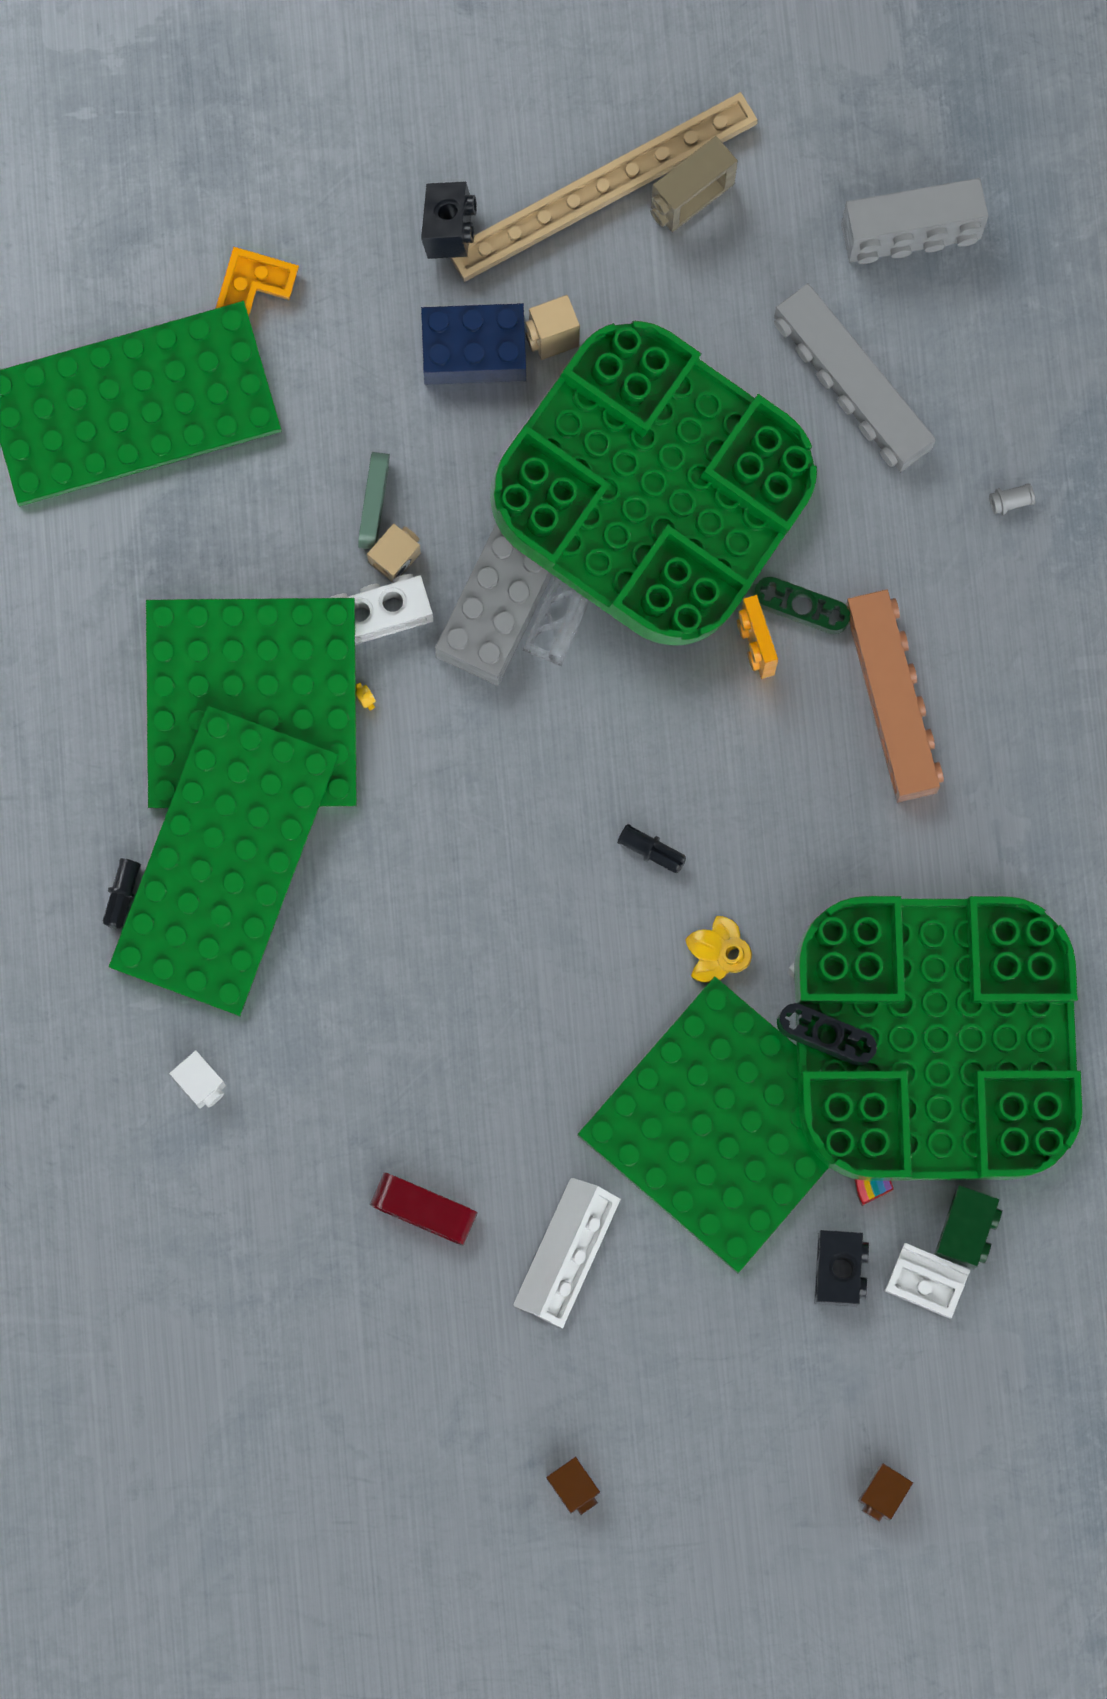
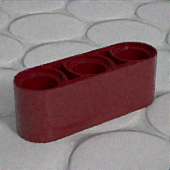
(423, 1208)

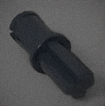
(651, 849)
(121, 893)

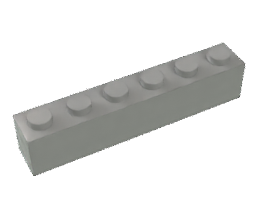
(853, 378)

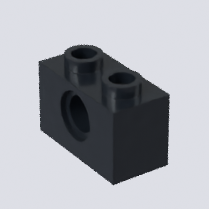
(447, 220)
(829, 1287)

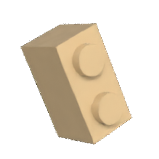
(552, 328)

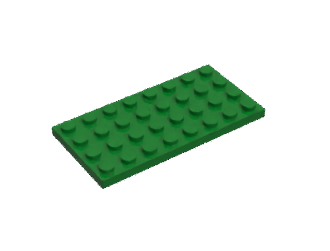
(133, 403)
(223, 861)

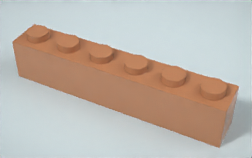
(893, 696)

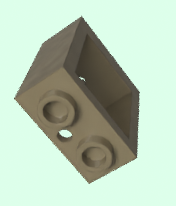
(693, 184)

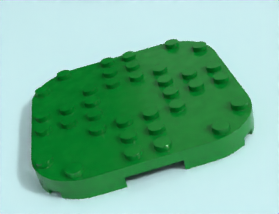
(653, 483)
(967, 1034)

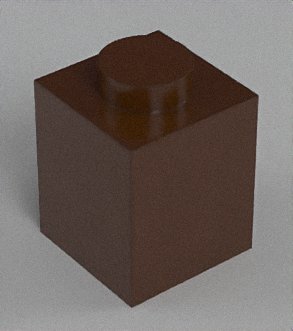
(574, 1487)
(884, 1493)

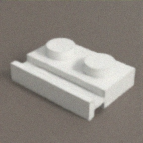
(927, 1280)

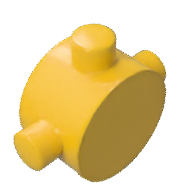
(365, 696)

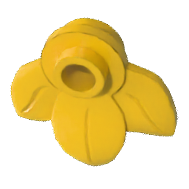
(713, 949)

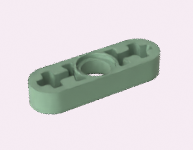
(373, 500)

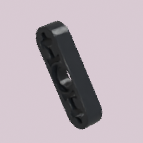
(846, 1054)

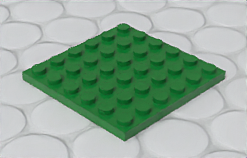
(259, 660)
(713, 1126)

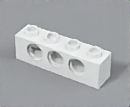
(413, 613)

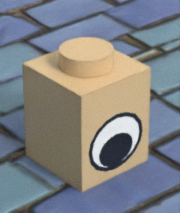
(394, 552)

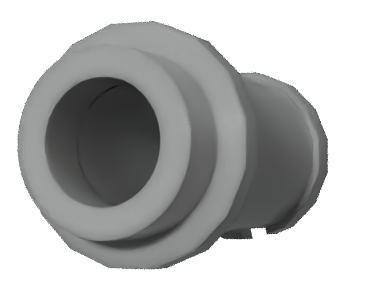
(1011, 498)

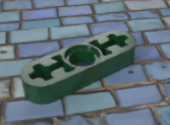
(821, 624)

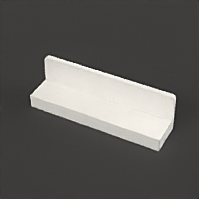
(567, 1252)

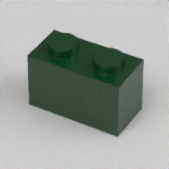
(968, 1227)

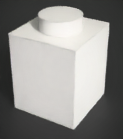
(198, 1080)

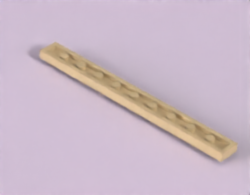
(603, 186)

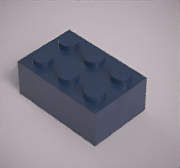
(473, 344)

